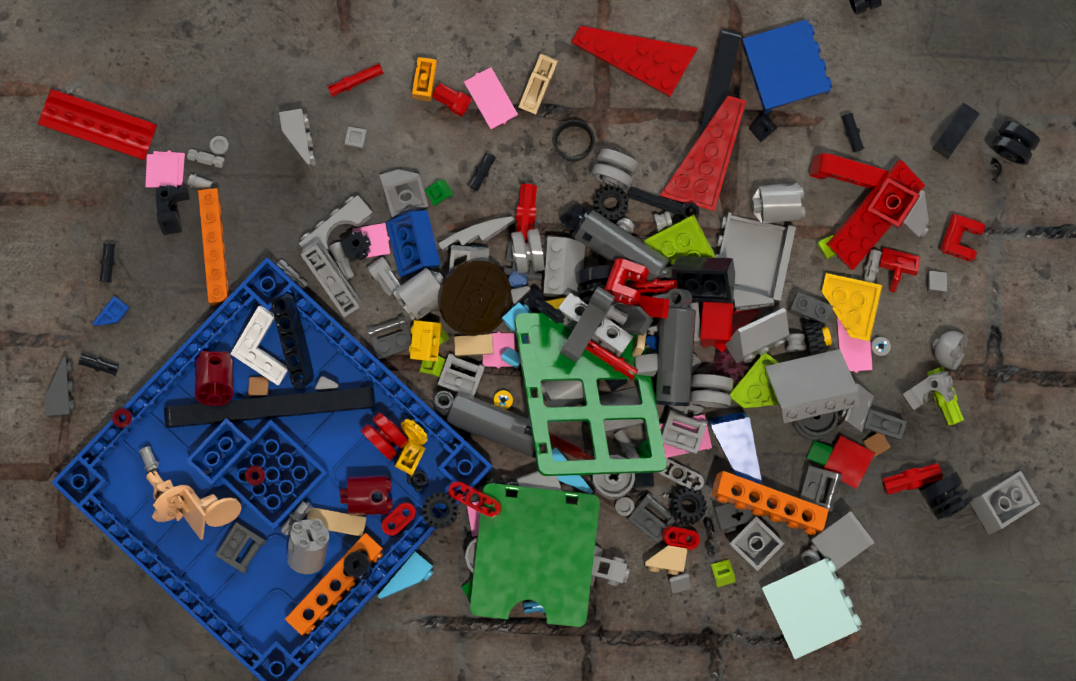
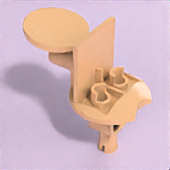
(183, 502)

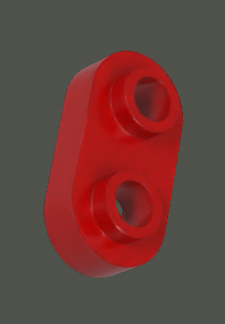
(398, 519)
(679, 537)

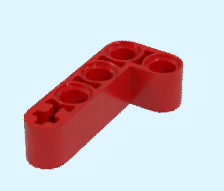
(846, 170)

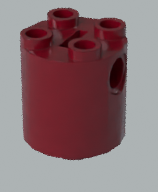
(214, 378)
(360, 495)

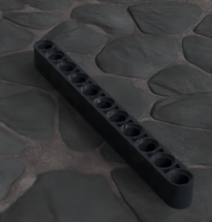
(270, 407)

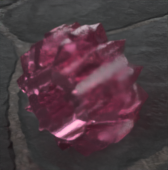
(724, 363)

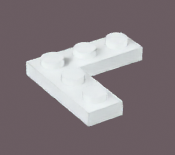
(249, 353)

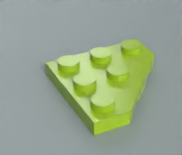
(681, 240)
(754, 389)

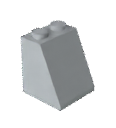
(842, 540)

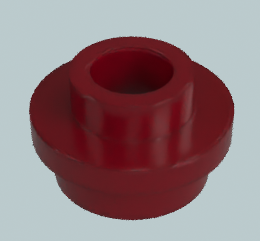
(118, 413)
(250, 471)

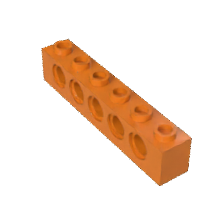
(213, 246)
(815, 514)
(296, 617)

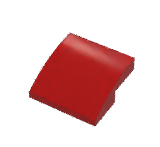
(850, 460)

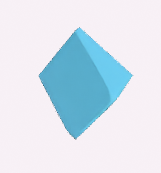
(511, 357)

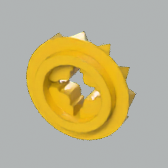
(414, 432)

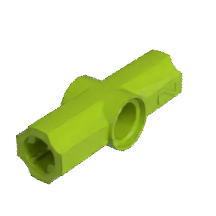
(951, 409)

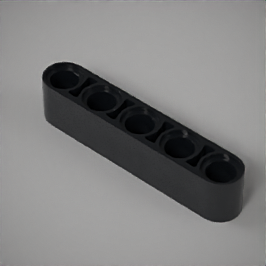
(289, 349)

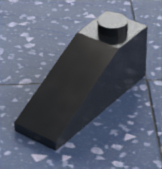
(956, 131)

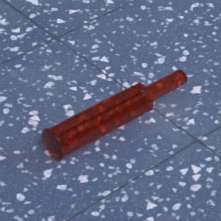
(568, 448)

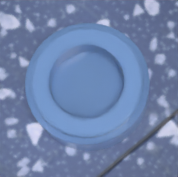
(516, 280)

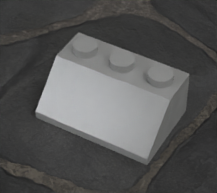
(563, 260)
(759, 336)
(624, 397)

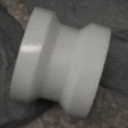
(662, 221)
(795, 343)

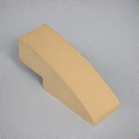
(538, 83)

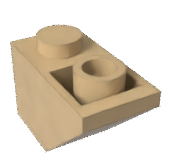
(668, 559)

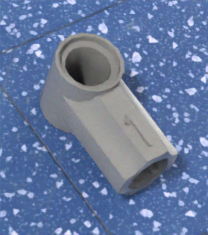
(382, 273)

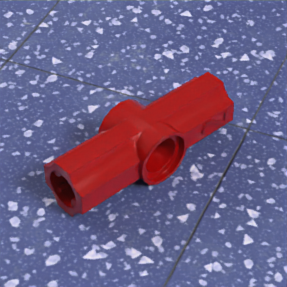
(526, 209)
(912, 479)

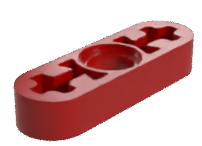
(465, 488)

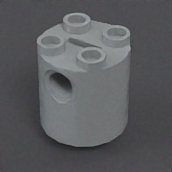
(778, 203)
(419, 293)
(563, 393)
(307, 546)

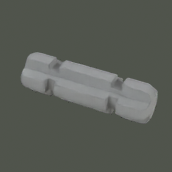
(205, 158)
(294, 276)

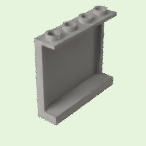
(758, 254)
(813, 385)

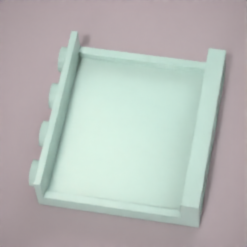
(812, 608)

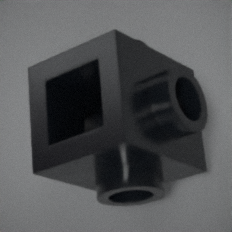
(356, 239)

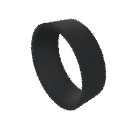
(577, 123)

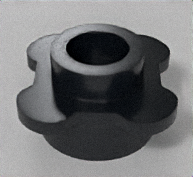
(418, 476)

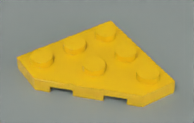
(853, 303)

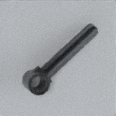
(662, 203)
(536, 301)

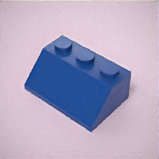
(413, 243)
(219, 452)

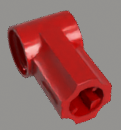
(457, 102)

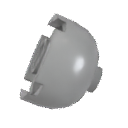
(949, 349)

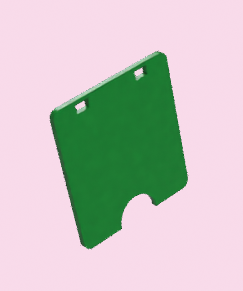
(535, 553)

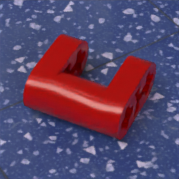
(953, 236)
(619, 273)

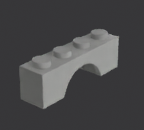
(354, 213)

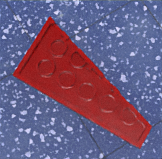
(645, 59)
(705, 166)

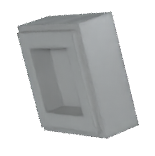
(355, 137)

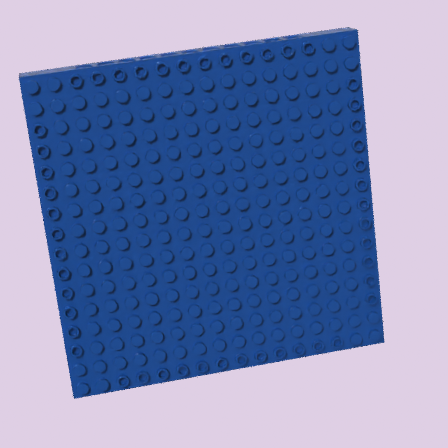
(301, 461)

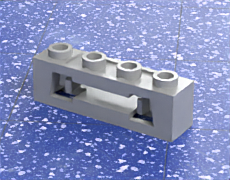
(331, 278)

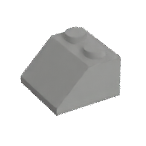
(756, 544)

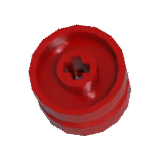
(387, 433)

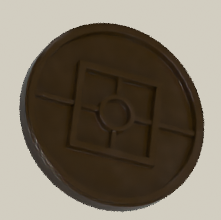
(474, 297)

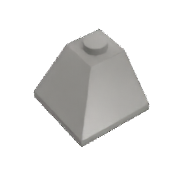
(403, 191)
(917, 219)

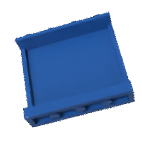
(786, 65)

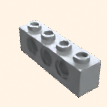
(620, 337)

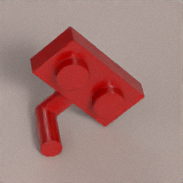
(900, 263)

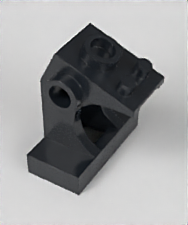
(168, 219)

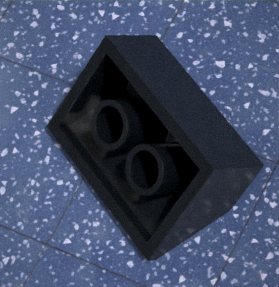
(705, 278)

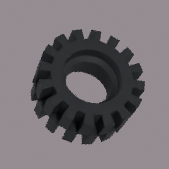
(611, 192)
(814, 338)
(680, 513)
(440, 522)

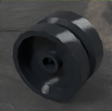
(1015, 143)

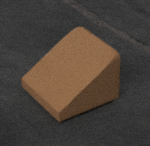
(258, 387)
(877, 444)

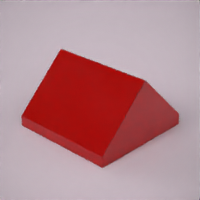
(893, 203)
(716, 323)

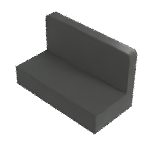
(637, 321)
(885, 424)

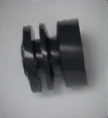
(592, 278)
(947, 496)

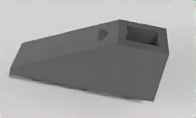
(58, 397)

